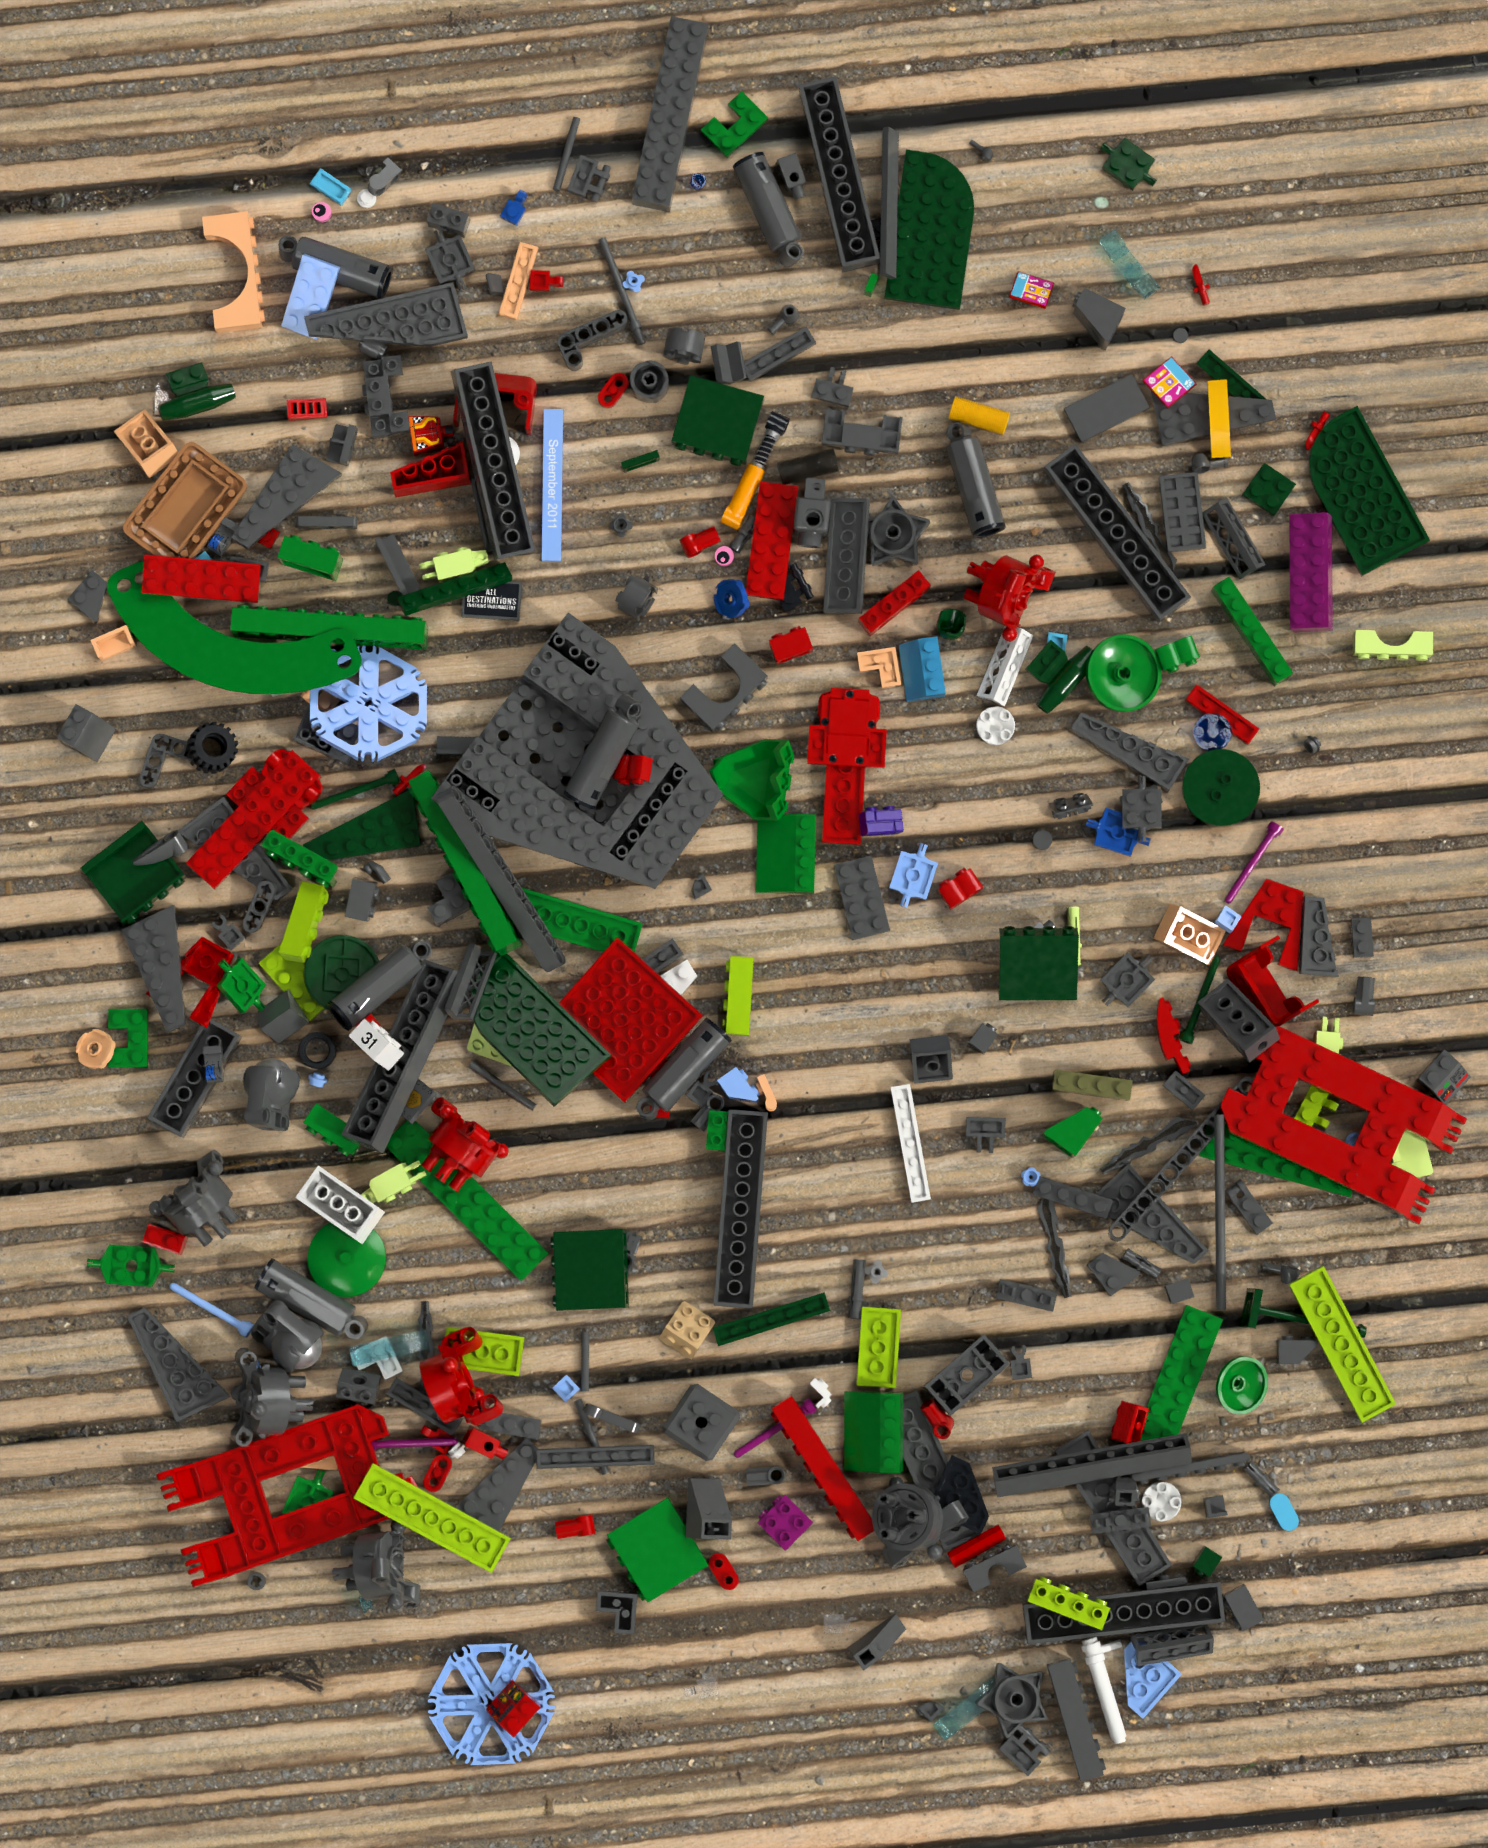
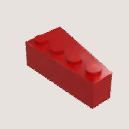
(433, 473)

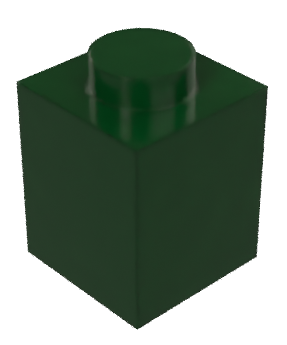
(1206, 1562)

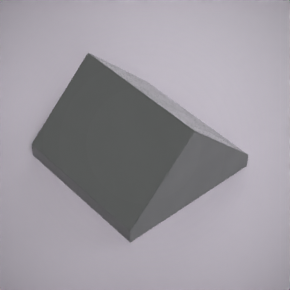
(282, 1017)

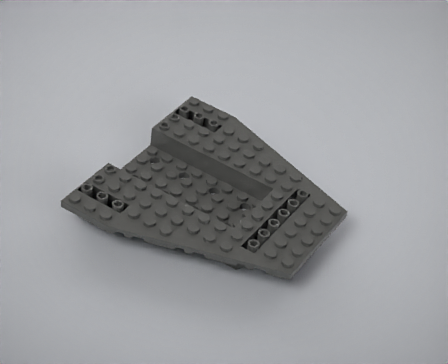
(524, 803)

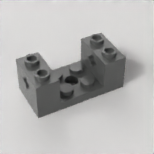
(952, 1390)

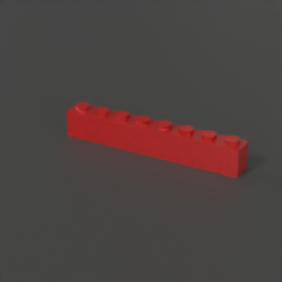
(823, 1467)

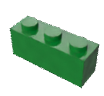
(330, 1128)

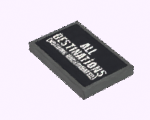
(495, 603)

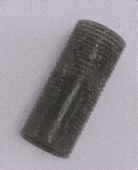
(815, 465)

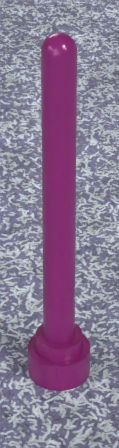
(1273, 831)
(807, 1408)
(414, 1442)

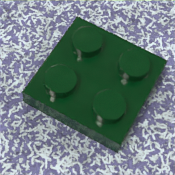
(1269, 489)

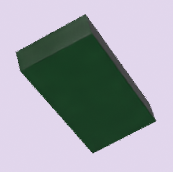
(640, 461)

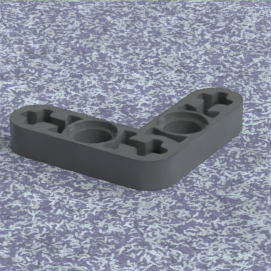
(161, 753)
(612, 1418)

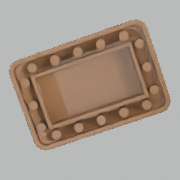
(185, 504)

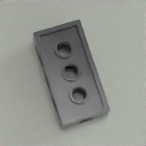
(1238, 1020)

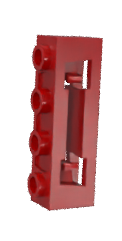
(894, 603)

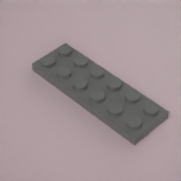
(846, 556)

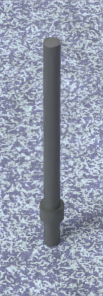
(635, 324)

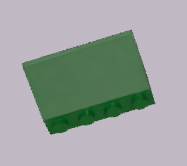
(786, 855)
(873, 1431)

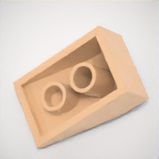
(146, 443)
(1189, 934)

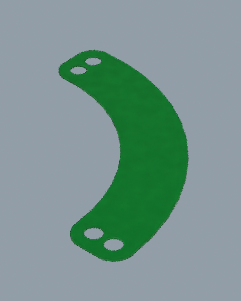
(225, 660)

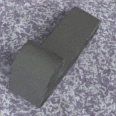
(594, 336)

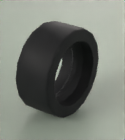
(303, 1045)

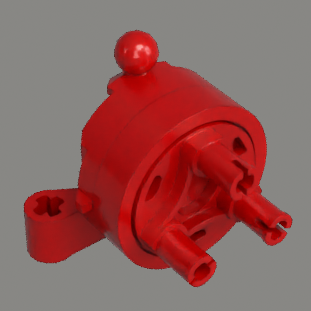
(1007, 589)
(461, 1145)

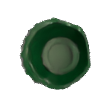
(951, 624)

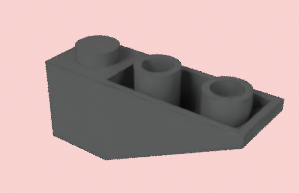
(876, 1642)

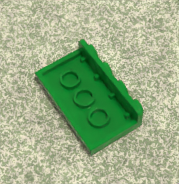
(297, 856)

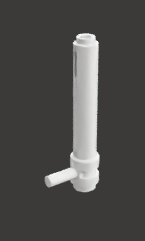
(1095, 1659)

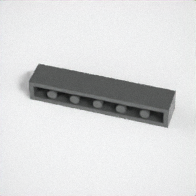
(1075, 1719)

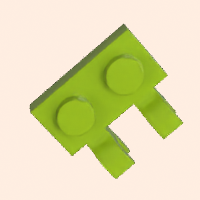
(1312, 1105)

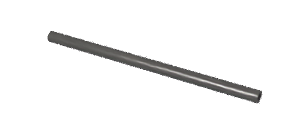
(1220, 1212)

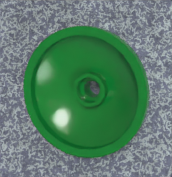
(1249, 1387)

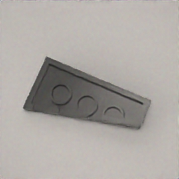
(1316, 947)

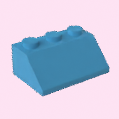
(922, 669)

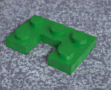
(730, 140)
(137, 1024)

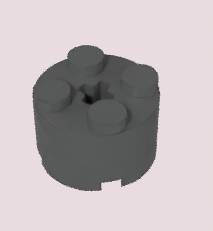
(684, 345)
(645, 371)
(636, 597)

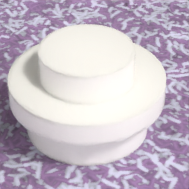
(366, 199)
(457, 1450)

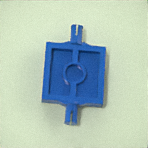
(1111, 834)

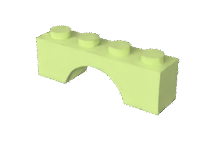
(1368, 644)

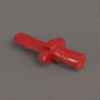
(1201, 288)
(1317, 428)
(399, 788)

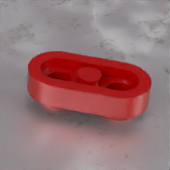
(611, 390)
(437, 1472)
(723, 1571)

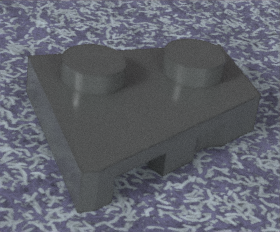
(89, 596)
(1112, 1273)

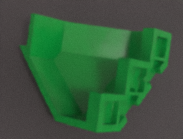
(756, 778)

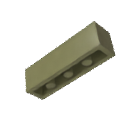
(1091, 1085)

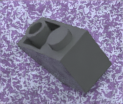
(1294, 1351)

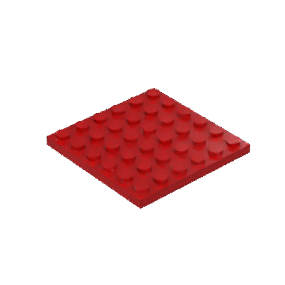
(630, 1015)

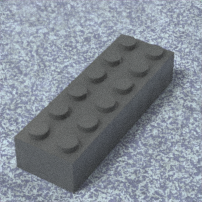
(188, 1086)

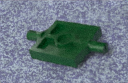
(1128, 164)

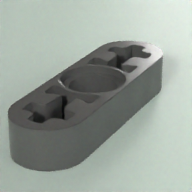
(260, 891)

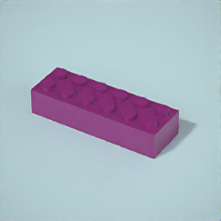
(1311, 572)

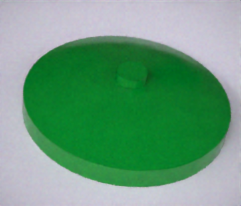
(1123, 673)
(344, 1263)

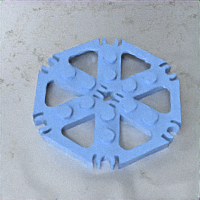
(381, 711)
(472, 1704)

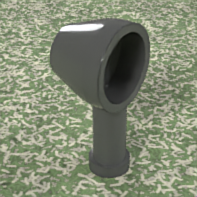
(784, 318)
(1202, 464)
(1287, 1273)

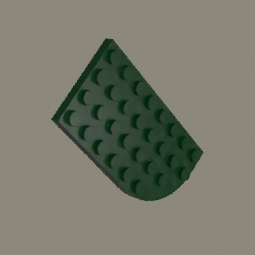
(931, 232)
(1362, 494)
(535, 1032)

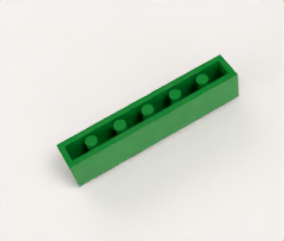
(1251, 631)

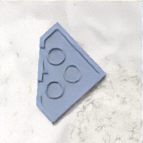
(1146, 1683)

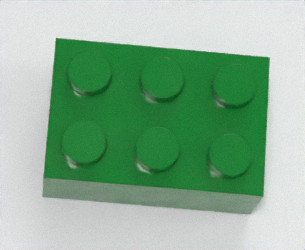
(310, 557)

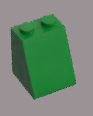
(1074, 1131)

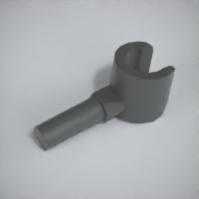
(986, 151)

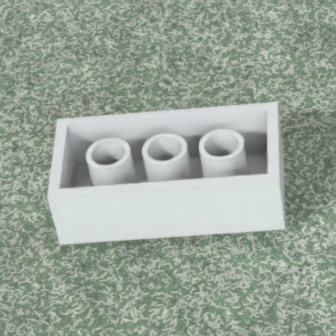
(340, 1204)

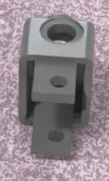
(808, 507)

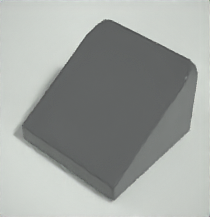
(495, 284)

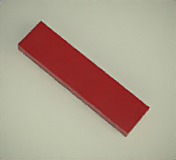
(1209, 704)

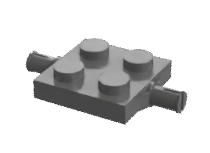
(450, 259)
(1141, 808)
(1127, 979)

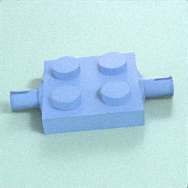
(913, 875)

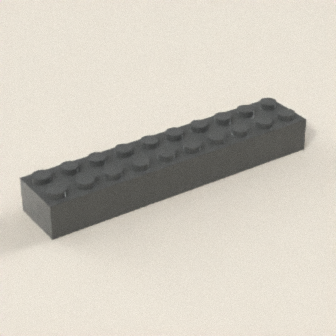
(670, 114)
(839, 174)
(492, 460)
(1117, 533)
(416, 1031)
(740, 1209)
(1132, 1613)

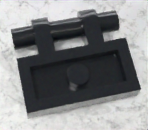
(791, 596)

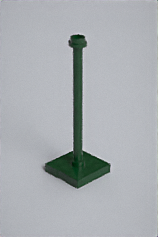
(1253, 1308)

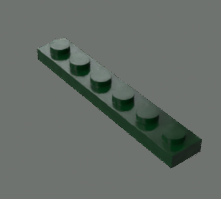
(455, 589)
(771, 1319)

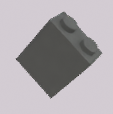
(1098, 316)
(86, 733)

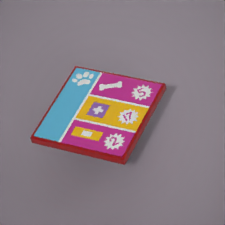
(1031, 290)
(1169, 382)

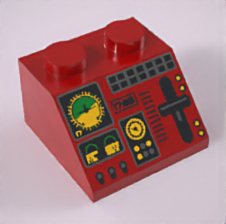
(513, 1708)

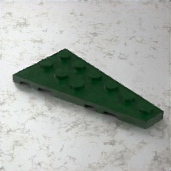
(379, 830)

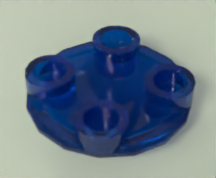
(1212, 731)

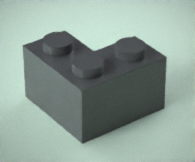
(452, 905)
(623, 1605)

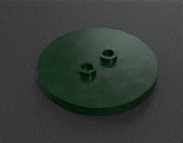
(1221, 787)
(335, 966)

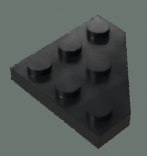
(960, 1484)

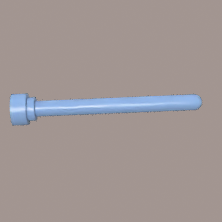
(243, 1327)

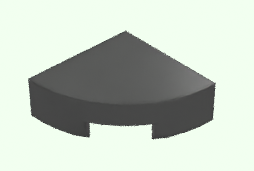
(700, 886)
(930, 1709)

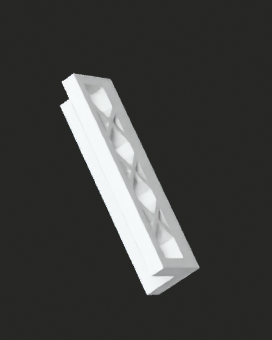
(1008, 665)

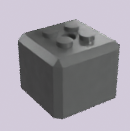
(720, 1422)

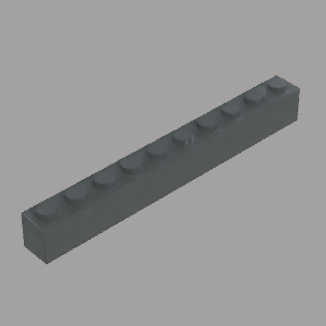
(1092, 1465)

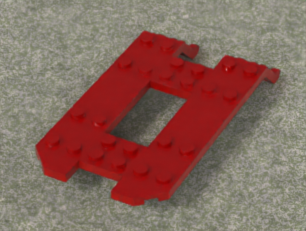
(1358, 1167)
(239, 1476)

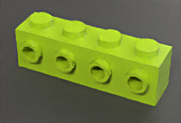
(303, 922)
(739, 996)
(1067, 1603)

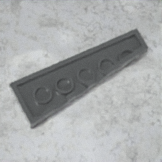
(1144, 757)

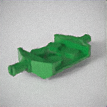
(115, 1261)

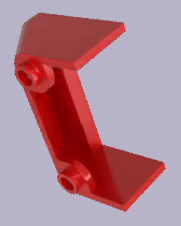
(520, 387)
(1259, 986)

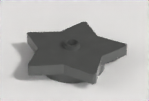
(904, 545)
(1026, 1704)

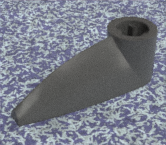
(168, 846)

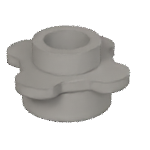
(871, 1272)

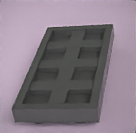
(1182, 512)
(861, 898)

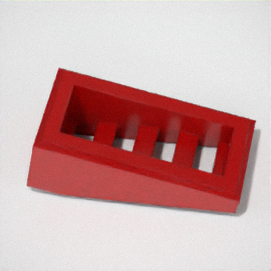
(299, 416)

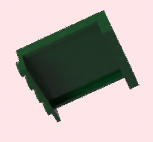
(717, 420)
(129, 886)
(1038, 963)
(590, 1269)

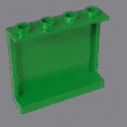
(656, 1550)

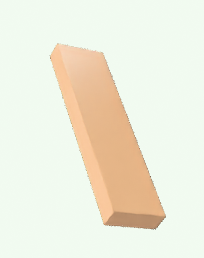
(518, 281)

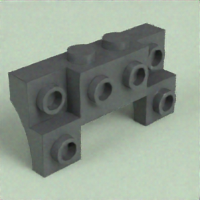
(379, 399)
(861, 437)

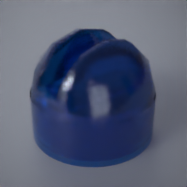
(700, 179)

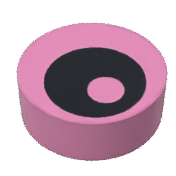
(321, 212)
(724, 556)

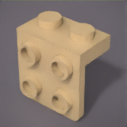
(687, 1330)

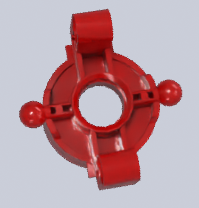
(451, 1384)

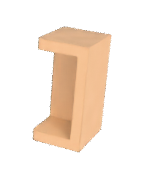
(113, 643)

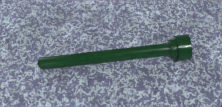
(390, 778)
(1187, 1035)

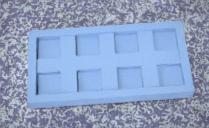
(310, 292)

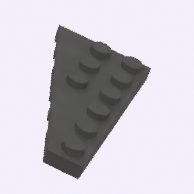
(498, 1491)

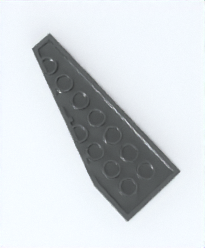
(412, 318)

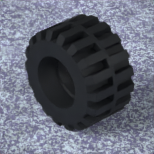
(225, 740)

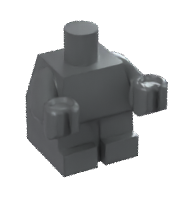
(1124, 1492)

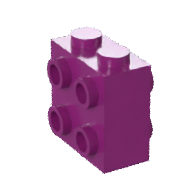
(784, 1521)

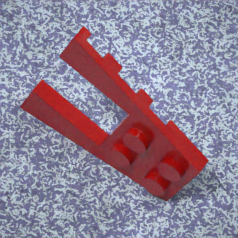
(1280, 906)
(202, 963)

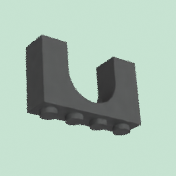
(714, 713)

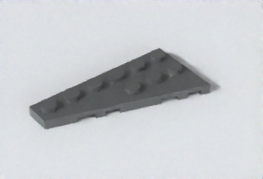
(1190, 416)
(287, 490)
(254, 867)
(158, 958)
(1159, 1223)
(181, 1378)

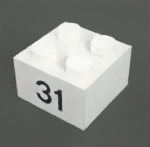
(377, 1043)

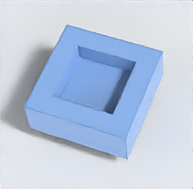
(1227, 919)
(566, 1388)

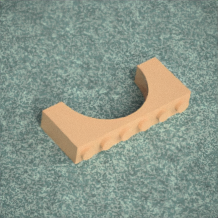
(244, 311)

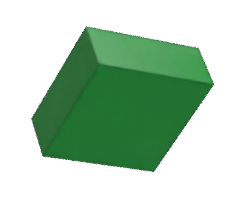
(871, 284)

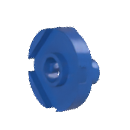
(739, 598)

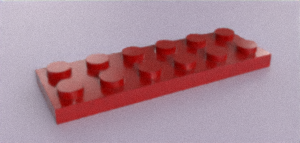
(771, 541)
(201, 578)

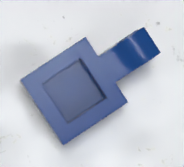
(514, 210)

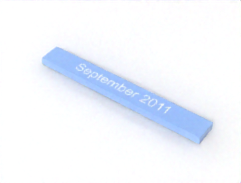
(552, 485)

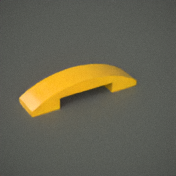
(1219, 418)

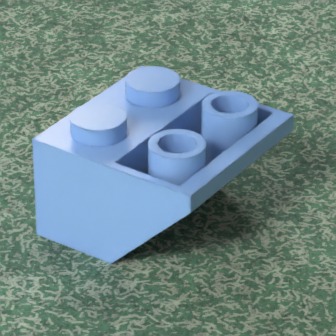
(736, 1086)

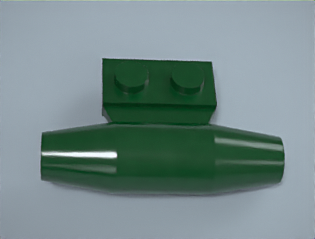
(193, 393)
(1060, 674)

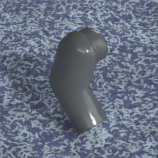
(378, 869)

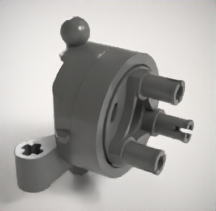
(199, 1202)
(265, 1399)
(912, 1520)
(379, 1568)

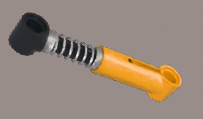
(754, 472)

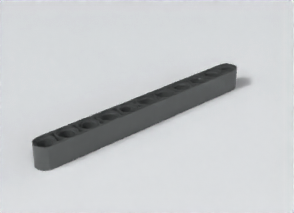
(500, 879)
(1175, 1166)

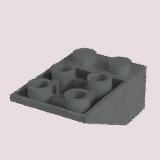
(307, 736)
(707, 1510)

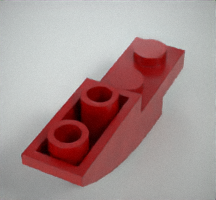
(1167, 1028)

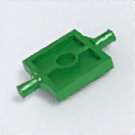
(241, 985)
(306, 1493)

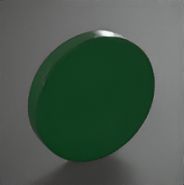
(392, 598)

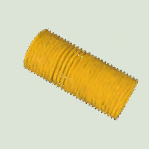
(983, 417)

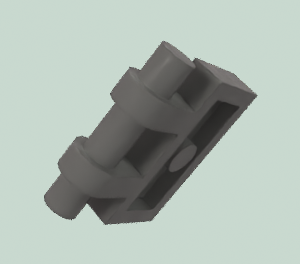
(583, 175)
(1021, 1755)

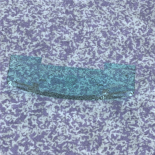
(1128, 265)
(389, 1347)
(963, 1712)

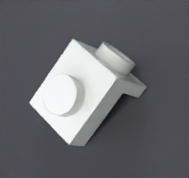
(821, 1387)

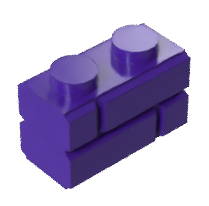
(881, 822)

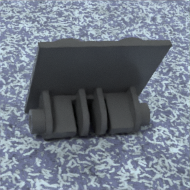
(1078, 802)

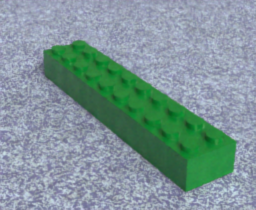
(299, 625)
(466, 872)

